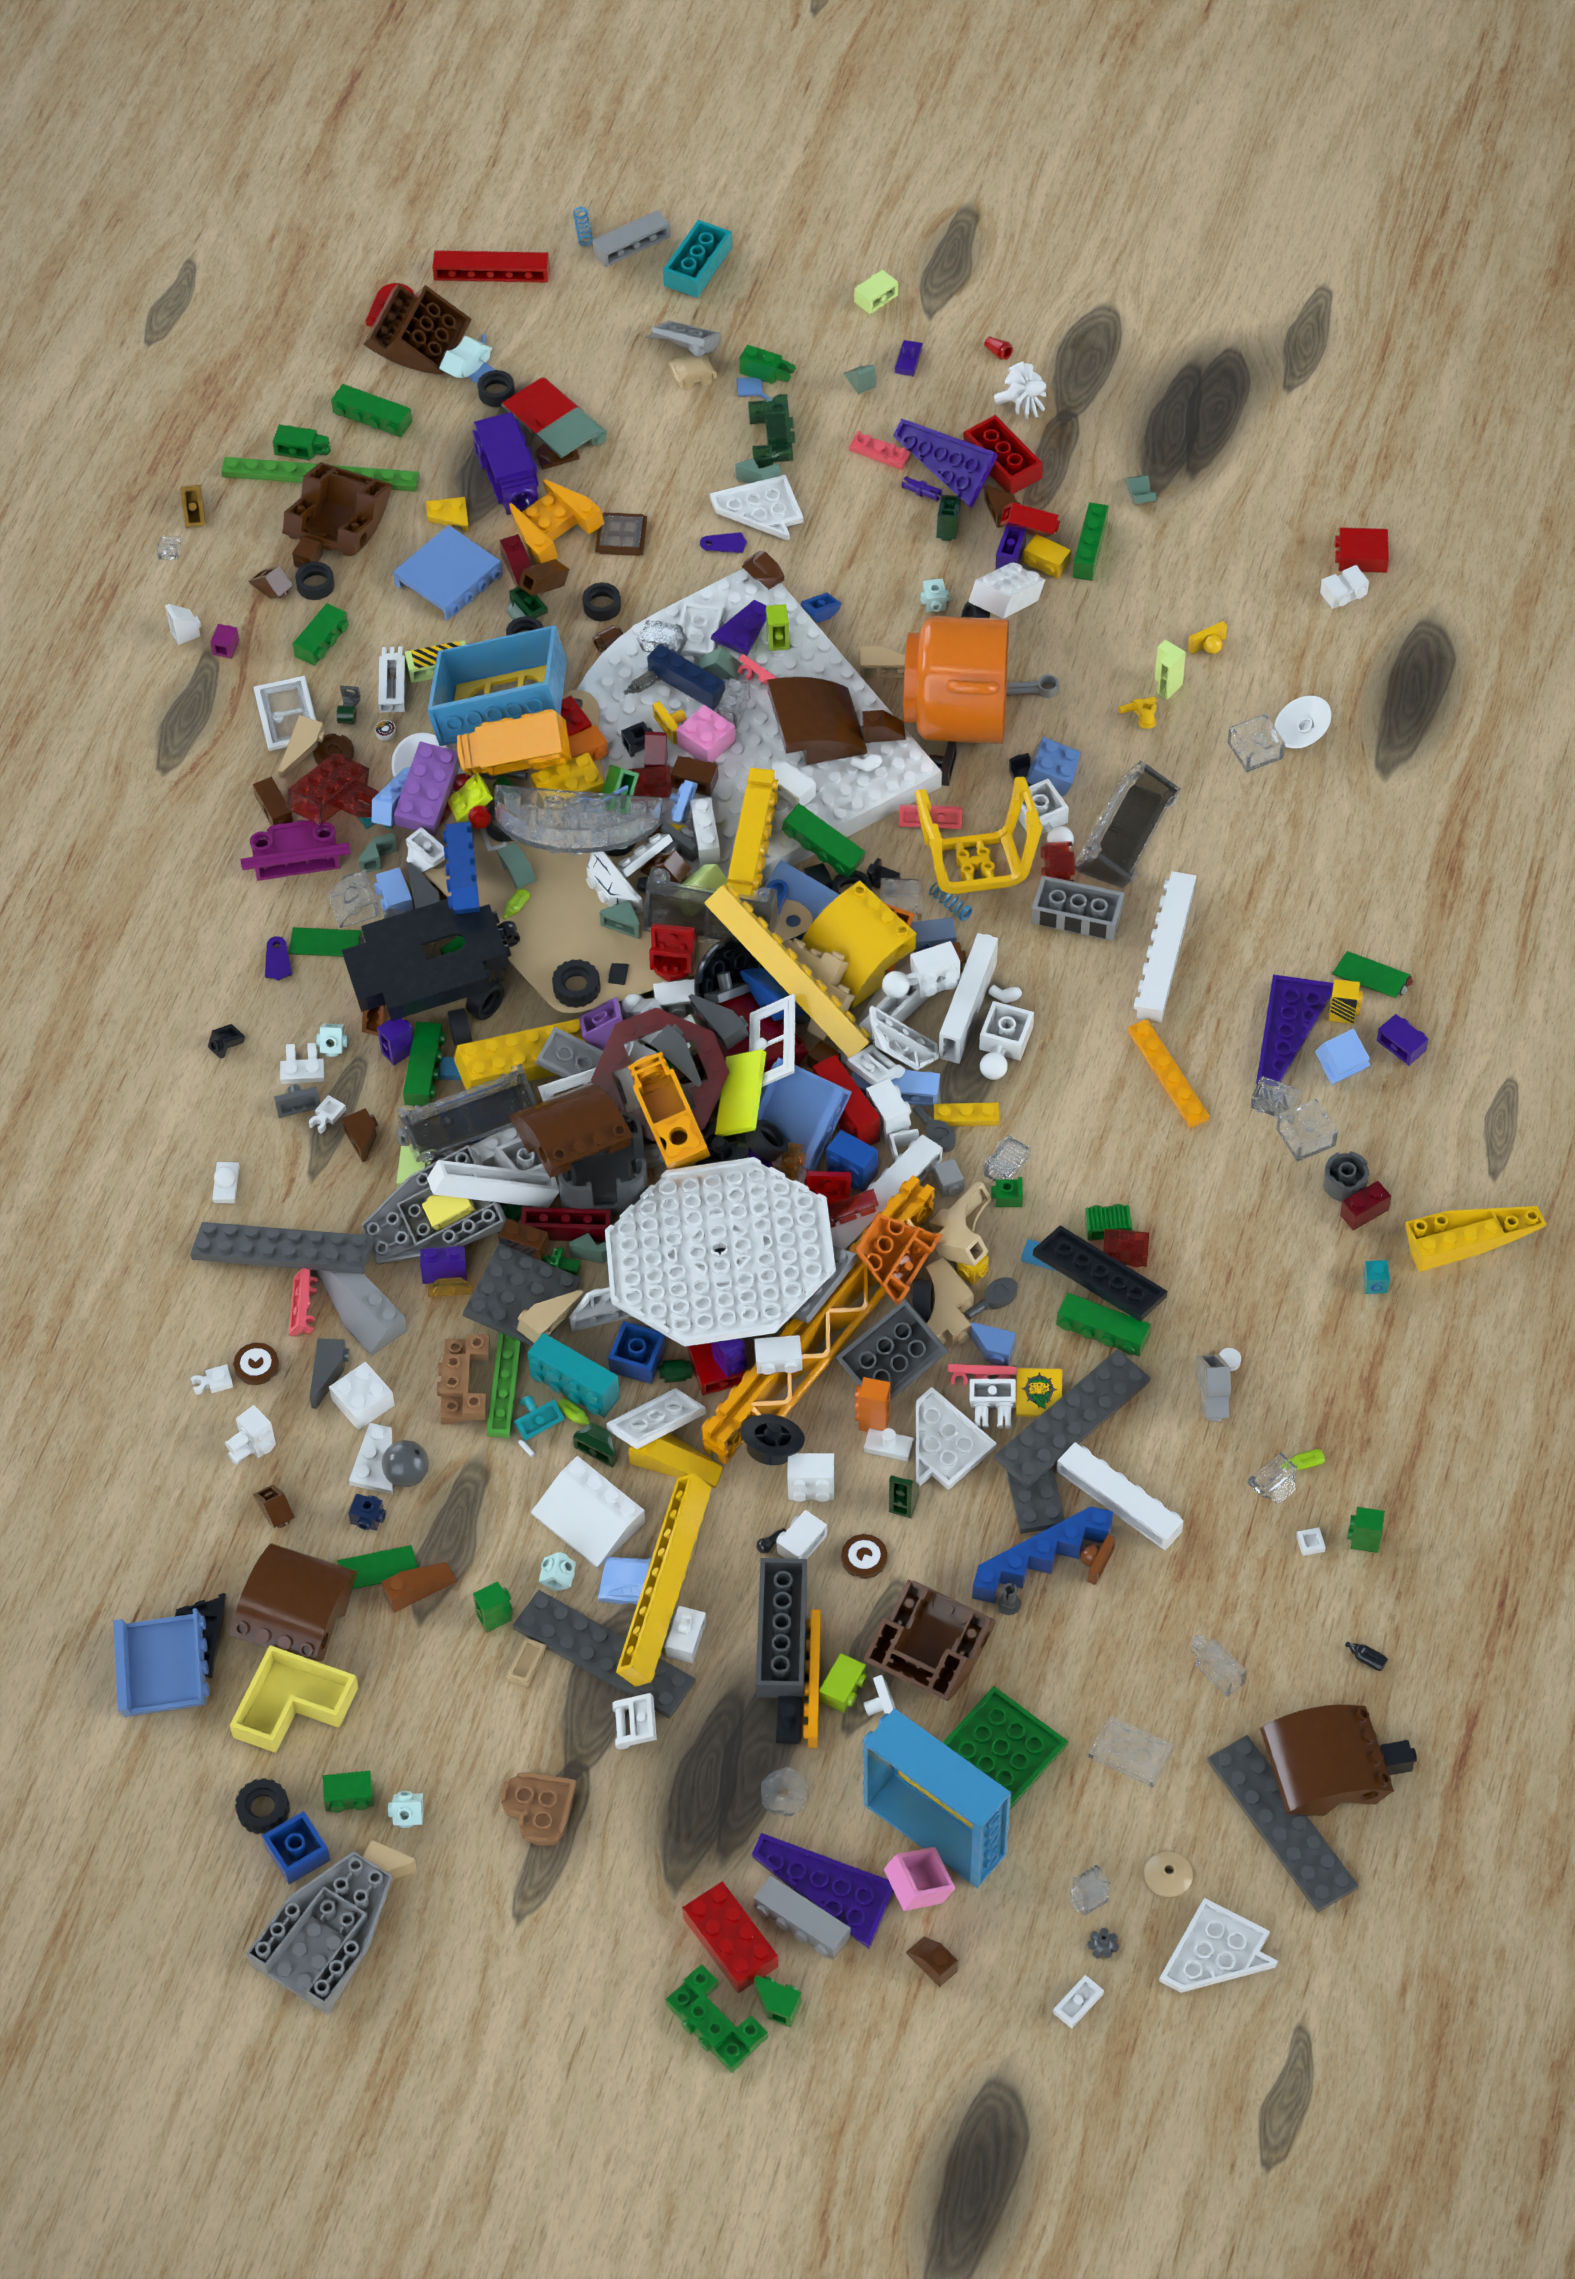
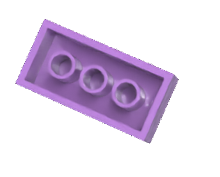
(427, 788)

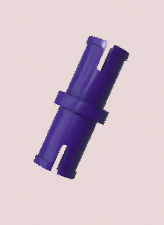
(921, 488)

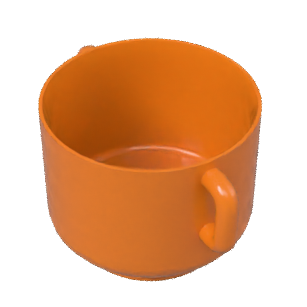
(957, 679)

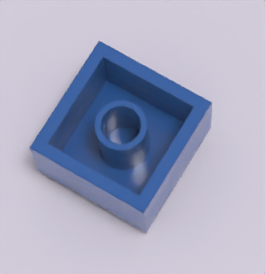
(852, 1156)
(637, 1352)
(296, 1847)

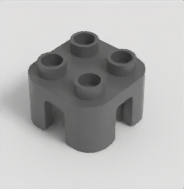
(607, 1179)

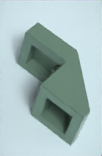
(749, 472)
(1140, 489)
(379, 845)
(517, 865)
(586, 1249)

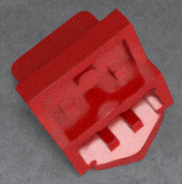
(672, 951)
(832, 1185)

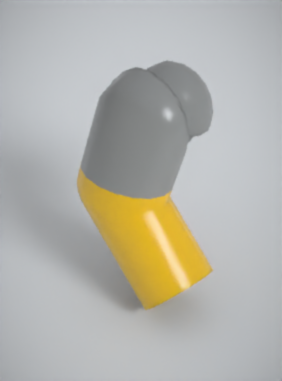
(684, 830)

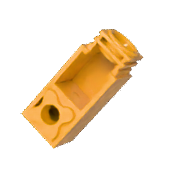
(515, 745)
(667, 1112)

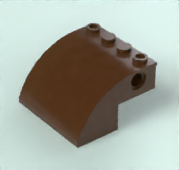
(337, 508)
(572, 1127)
(292, 1602)
(930, 1640)
(1326, 1759)

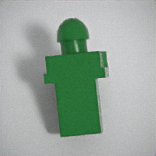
(560, 1261)

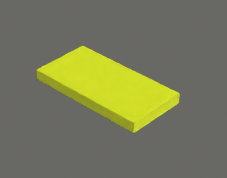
(741, 1093)

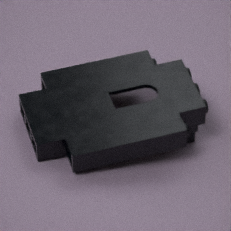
(394, 968)

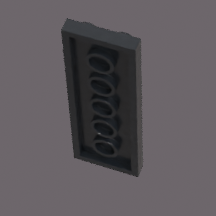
(1100, 1273)

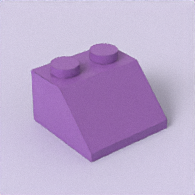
(599, 1023)

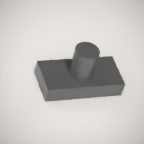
(680, 843)
(726, 989)
(296, 1101)

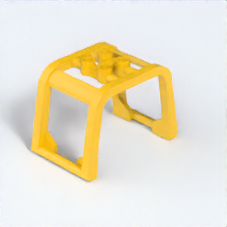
(1018, 868)

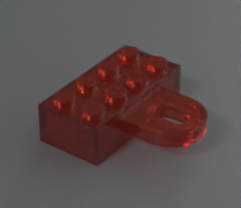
(332, 787)

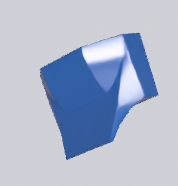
(821, 607)

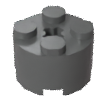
(1345, 1175)

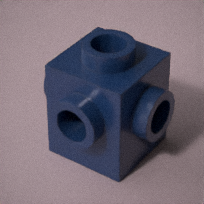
(367, 1512)

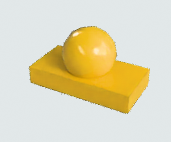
(1208, 639)

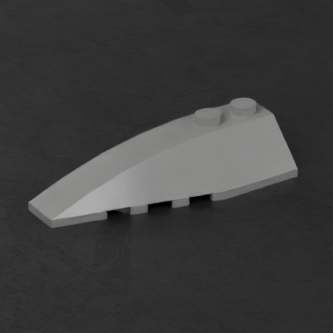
(364, 1309)

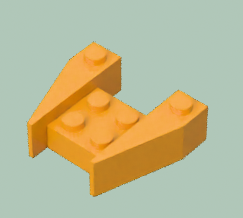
(553, 517)

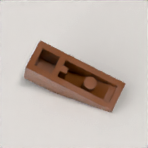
(416, 1584)

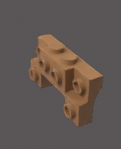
(455, 1384)

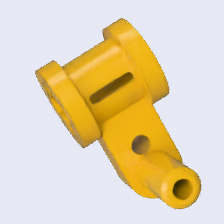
(1144, 709)

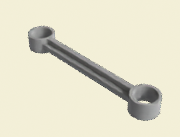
(1035, 687)

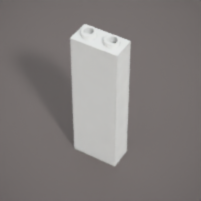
(968, 998)

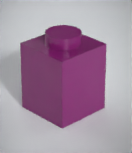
(224, 641)

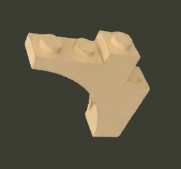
(827, 968)
(957, 1226)
(951, 1301)

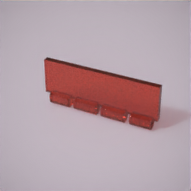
(846, 1209)

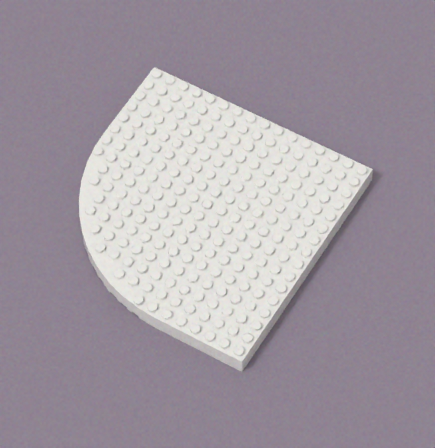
(844, 794)

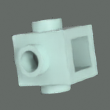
(934, 595)
(337, 1034)
(557, 1571)
(406, 1809)

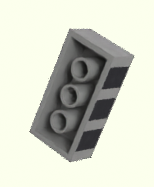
(1077, 908)

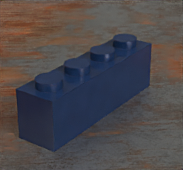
(686, 676)

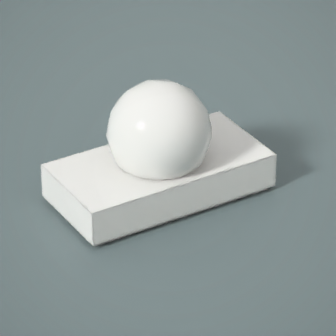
(225, 1182)

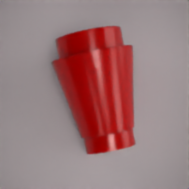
(1000, 348)

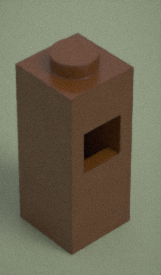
(543, 577)
(272, 802)

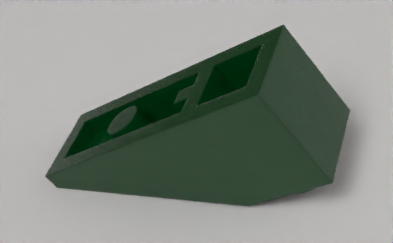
(948, 517)
(902, 1496)

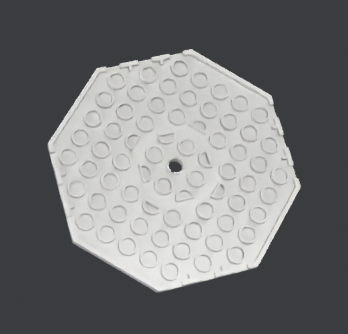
(771, 1264)

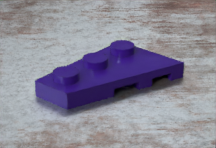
(742, 629)

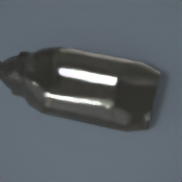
(642, 682)

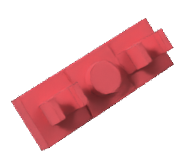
(879, 450)
(752, 667)
(942, 815)
(301, 1303)
(980, 1371)

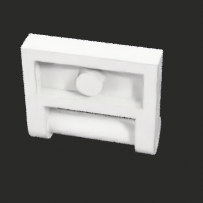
(870, 1069)
(641, 1720)

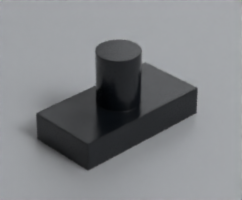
(946, 762)
(789, 1719)

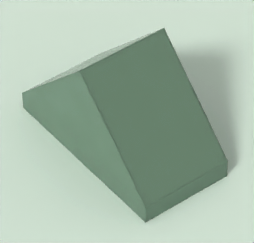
(862, 378)
(720, 664)
(621, 919)

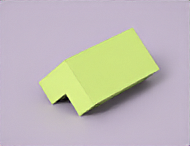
(1169, 669)
(708, 877)

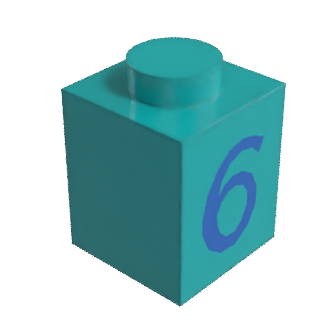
(1376, 1277)

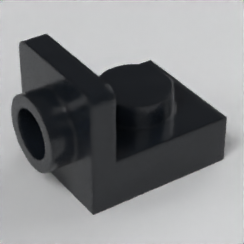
(1019, 766)
(876, 872)
(224, 1038)

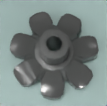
(1103, 1943)

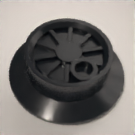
(723, 1148)
(771, 1438)

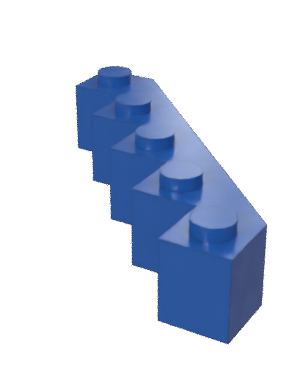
(461, 868)
(1040, 1552)

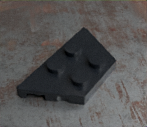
(213, 1613)

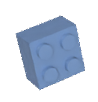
(1054, 763)

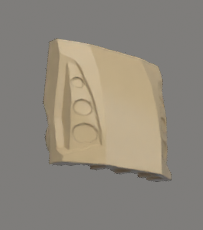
(692, 369)

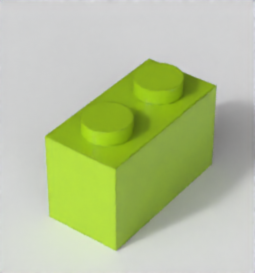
(777, 627)
(842, 1683)

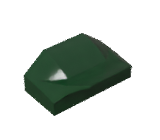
(524, 604)
(596, 1443)

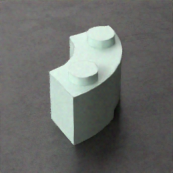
(465, 358)

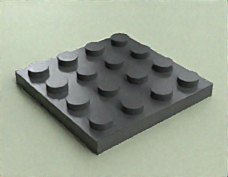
(512, 1285)

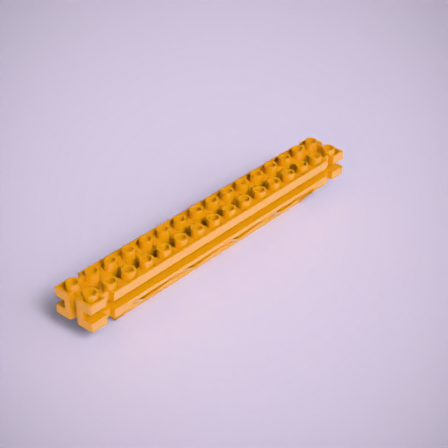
(758, 1391)

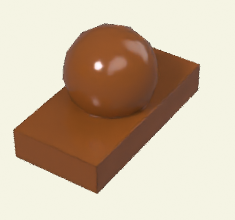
(1097, 1557)

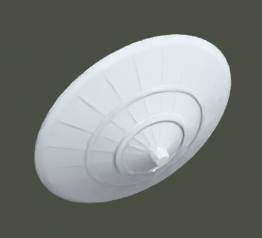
(1303, 721)
(406, 750)

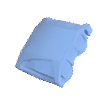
(623, 1580)

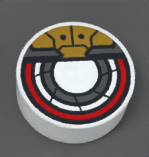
(385, 730)

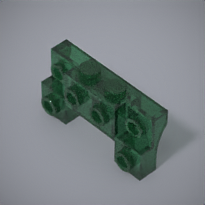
(775, 415)

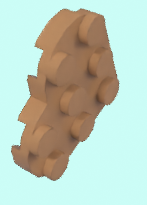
(540, 1805)

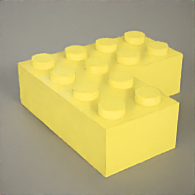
(290, 1686)

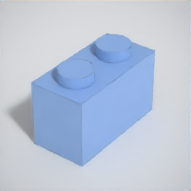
(393, 890)

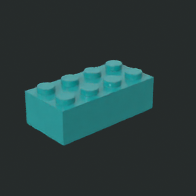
(697, 258)
(573, 1375)

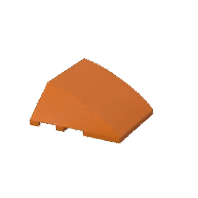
(895, 1253)

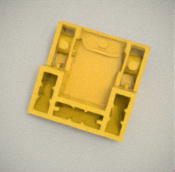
(867, 936)

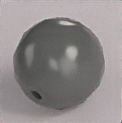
(405, 1463)

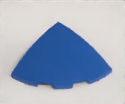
(767, 990)

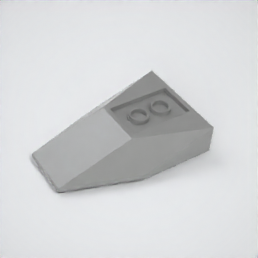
(403, 1227)
(323, 1931)

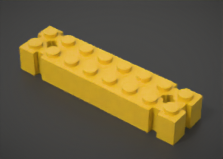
(753, 831)

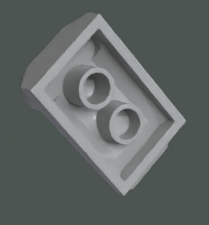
(695, 339)

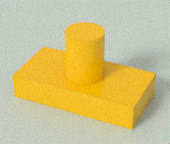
(667, 721)

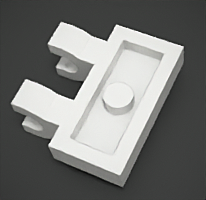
(301, 1070)

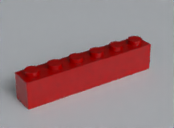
(491, 266)

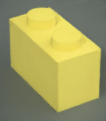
(447, 1210)

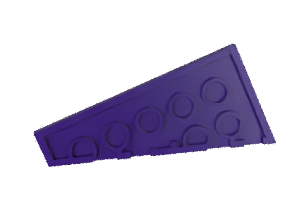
(952, 460)
(1290, 1017)
(837, 1888)

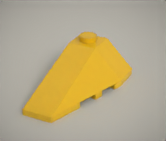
(675, 1458)

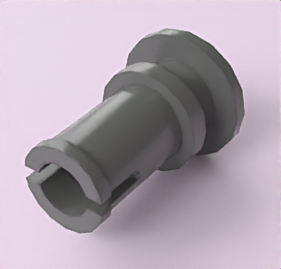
(1009, 1601)

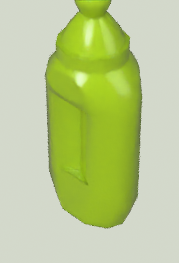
(516, 903)
(573, 1412)
(1308, 1459)

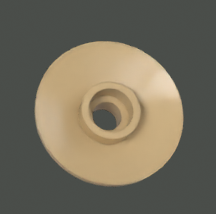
(1168, 1884)

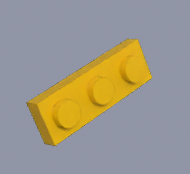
(967, 1114)

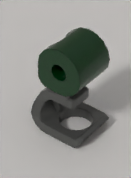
(347, 712)

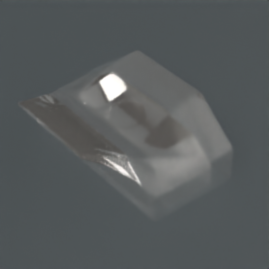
(1275, 1479)

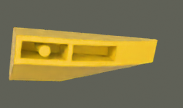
(1467, 1233)

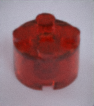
(1058, 860)

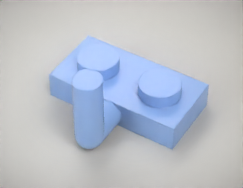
(682, 799)

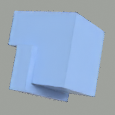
(1342, 1056)

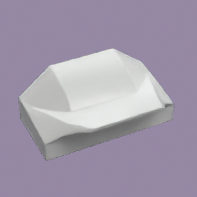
(424, 850)

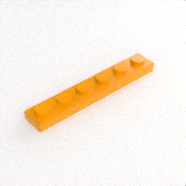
(1168, 1073)
(812, 1667)

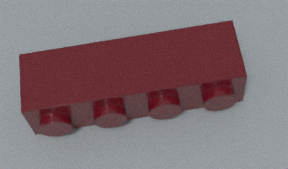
(568, 1224)

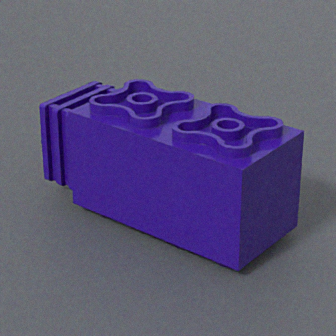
(506, 460)

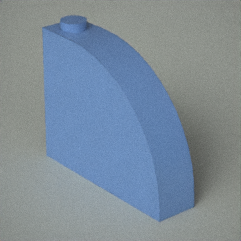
(802, 890)

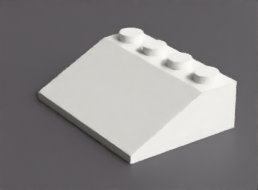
(588, 1512)

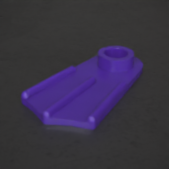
(724, 542)
(277, 959)

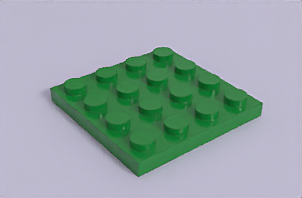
(1006, 1743)

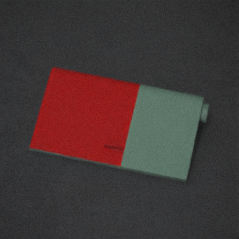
(554, 417)

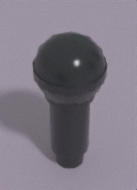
(765, 1544)

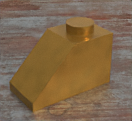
(193, 505)

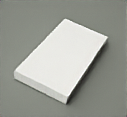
(656, 1418)

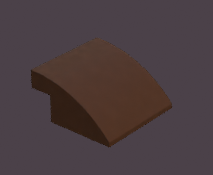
(417, 329)
(816, 718)

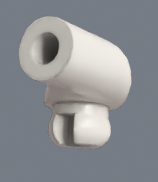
(867, 764)
(1006, 995)

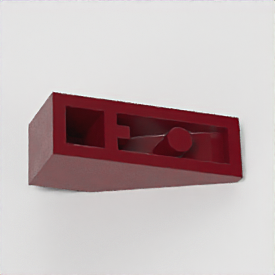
(514, 556)

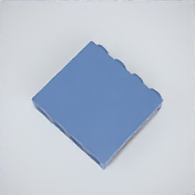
(449, 571)
(804, 1110)
(160, 1664)

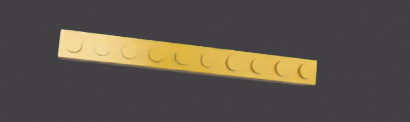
(787, 971)
(664, 1580)

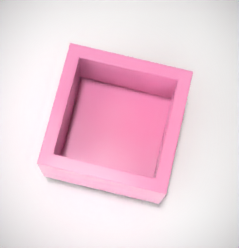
(706, 735)
(919, 1878)

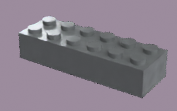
(781, 1627)

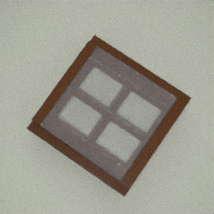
(621, 534)

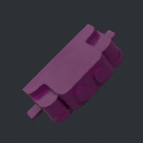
(294, 850)

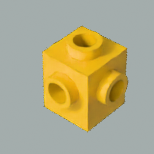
(973, 1273)

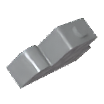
(1215, 1386)

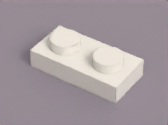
(1078, 2001)

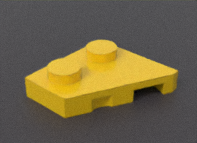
(448, 512)

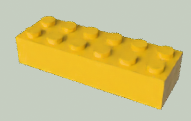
(489, 1058)

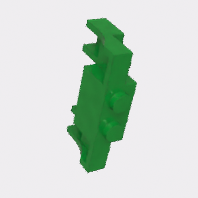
(710, 2025)

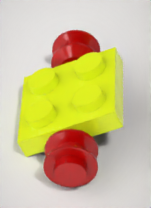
(470, 800)

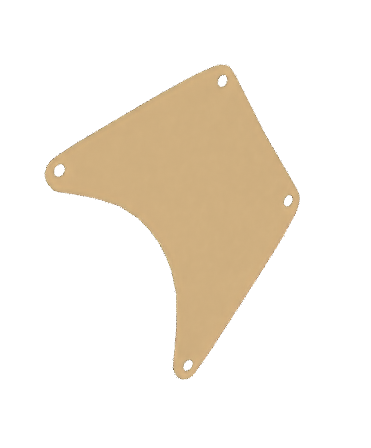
(563, 911)

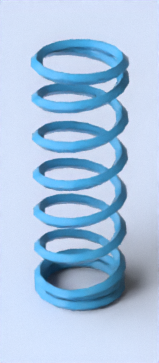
(582, 227)
(964, 910)

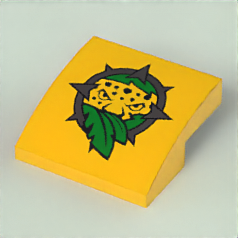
(1037, 1390)

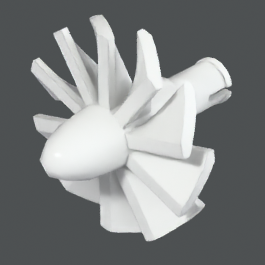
(1023, 389)

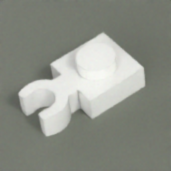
(328, 1111)
(215, 1379)

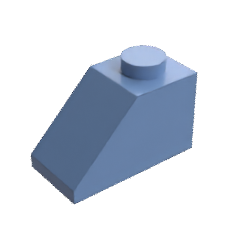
(993, 1343)

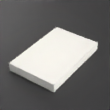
(699, 624)

